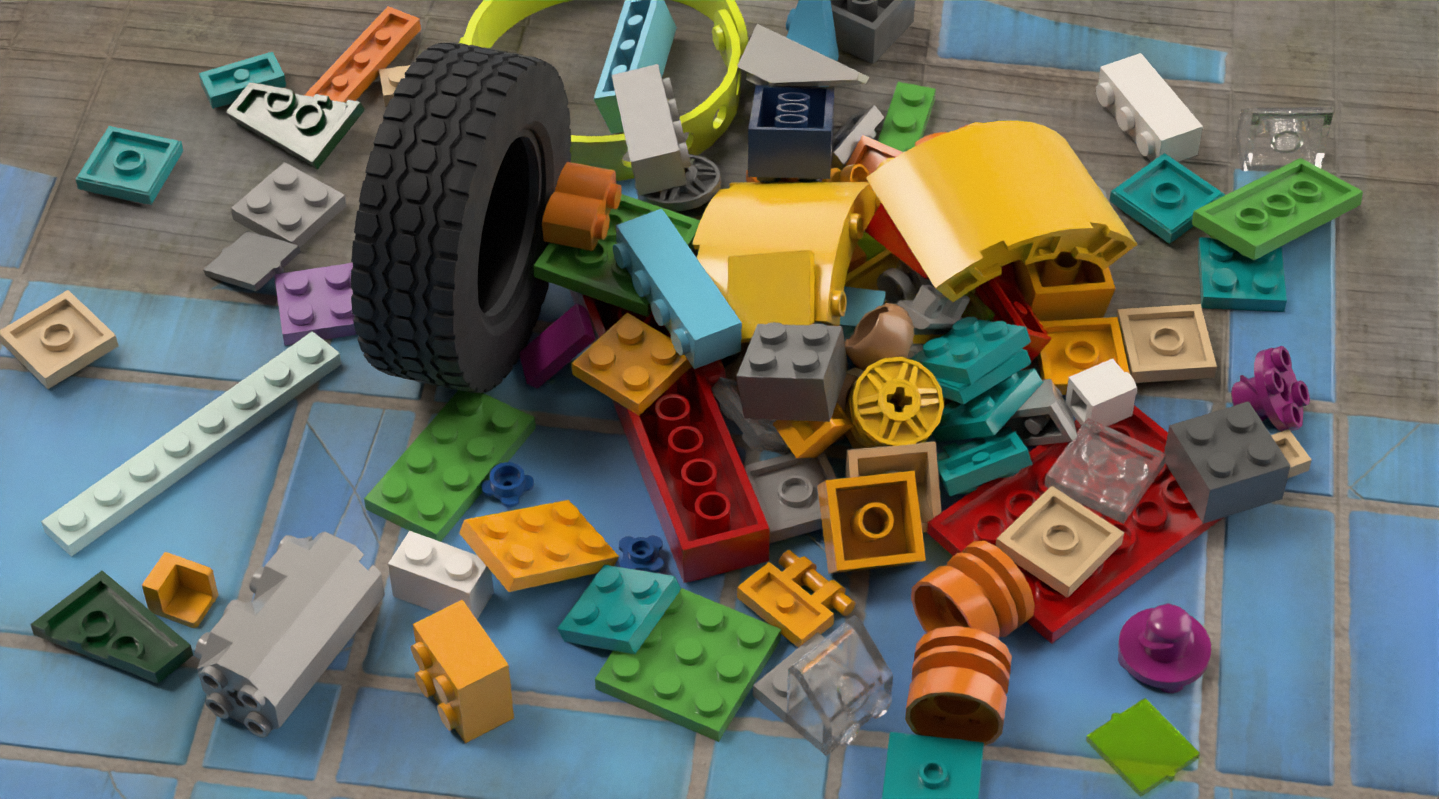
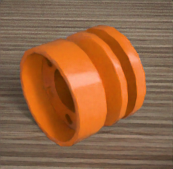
(975, 591)
(959, 685)

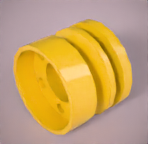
(874, 417)

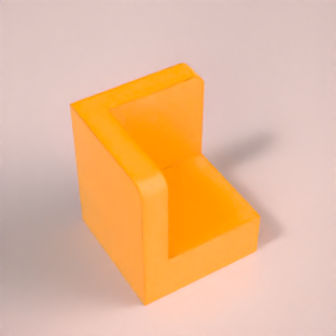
(811, 438)
(180, 590)

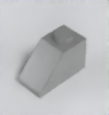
(1043, 418)

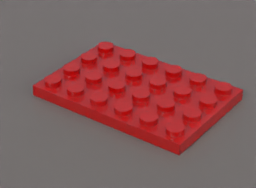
(1152, 533)

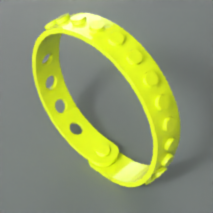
(606, 152)

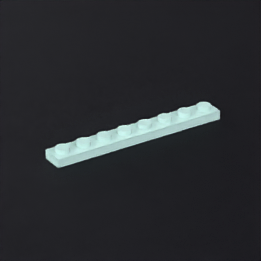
(190, 444)

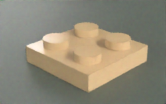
(58, 339)
(1166, 343)
(1059, 541)

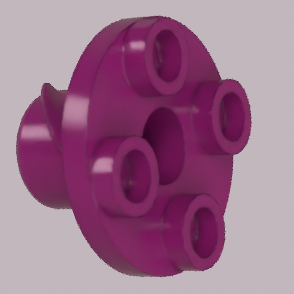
(1274, 390)
(1164, 647)

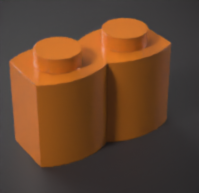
(581, 206)

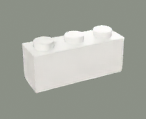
(1148, 109)

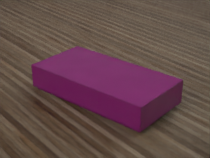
(557, 346)

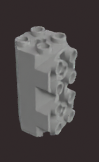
(279, 645)

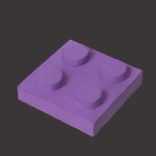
(315, 302)

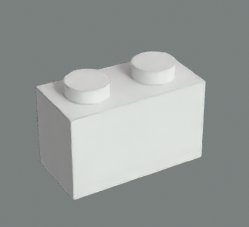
(439, 575)

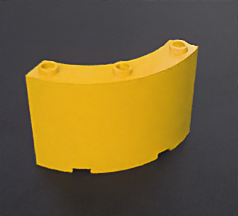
(996, 199)
(789, 218)

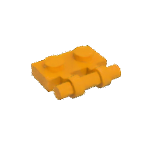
(786, 605)

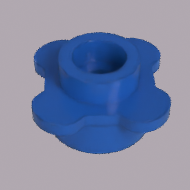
(507, 483)
(648, 546)

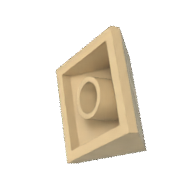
(902, 458)

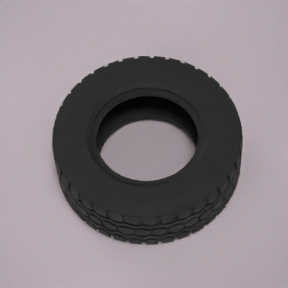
(458, 216)

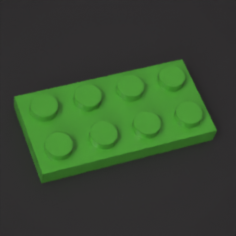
(1277, 208)
(448, 464)

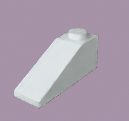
(787, 63)

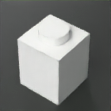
(1101, 394)

